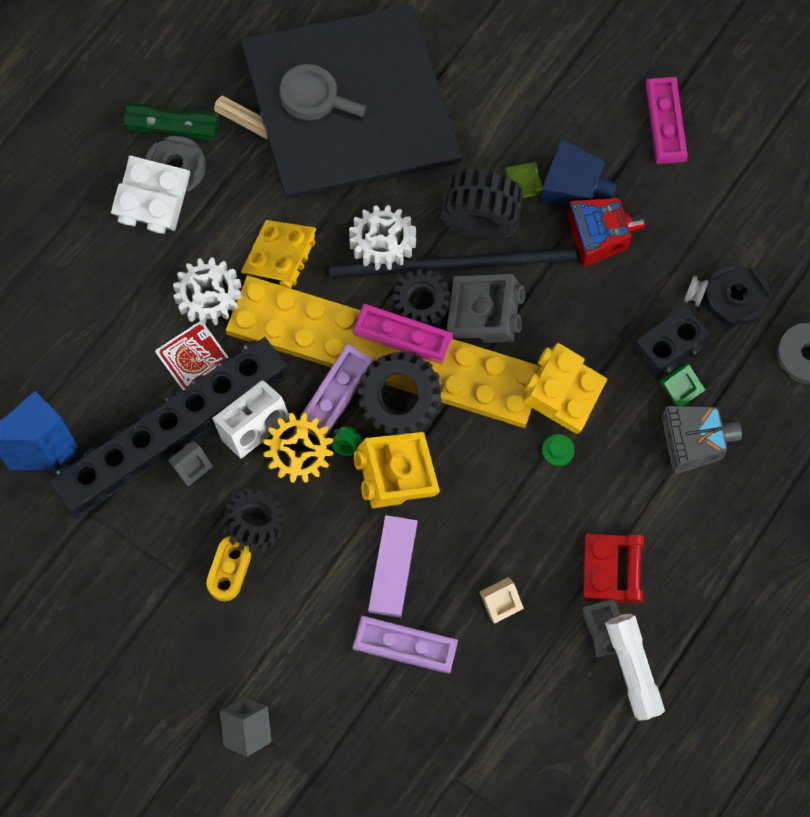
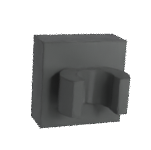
(190, 463)

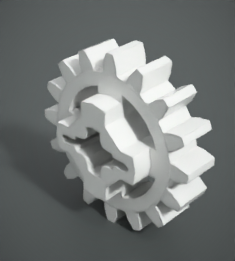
(382, 237)
(210, 304)

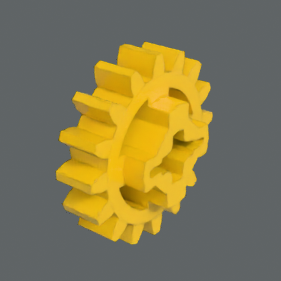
(295, 462)

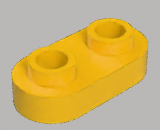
(228, 569)

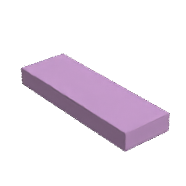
(338, 388)
(393, 566)
(405, 644)

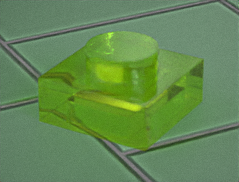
(527, 177)

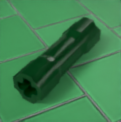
(149, 119)

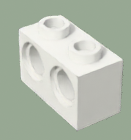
(247, 419)

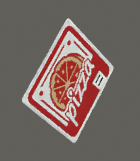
(191, 354)

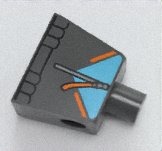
(697, 436)

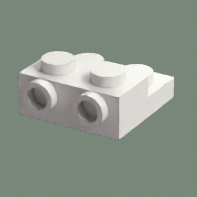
(150, 194)

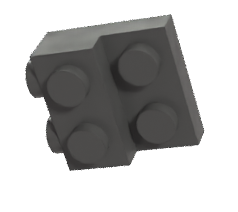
(485, 307)

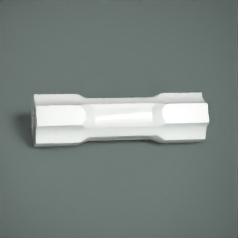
(641, 687)

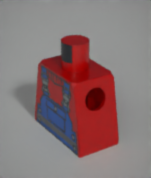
(601, 228)

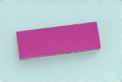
(666, 120)
(402, 333)

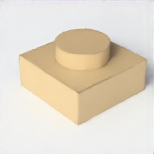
(501, 600)

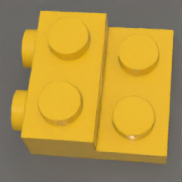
(564, 388)
(396, 469)

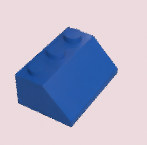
(35, 437)

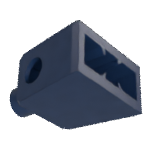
(575, 177)

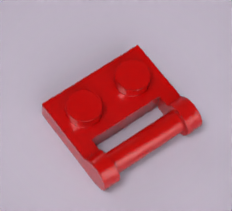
(601, 568)

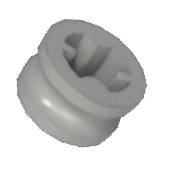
(696, 291)

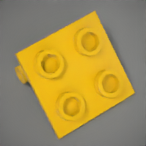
(280, 252)

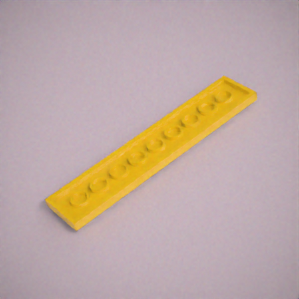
(321, 329)

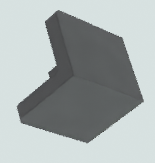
(245, 726)

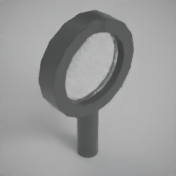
(311, 93)

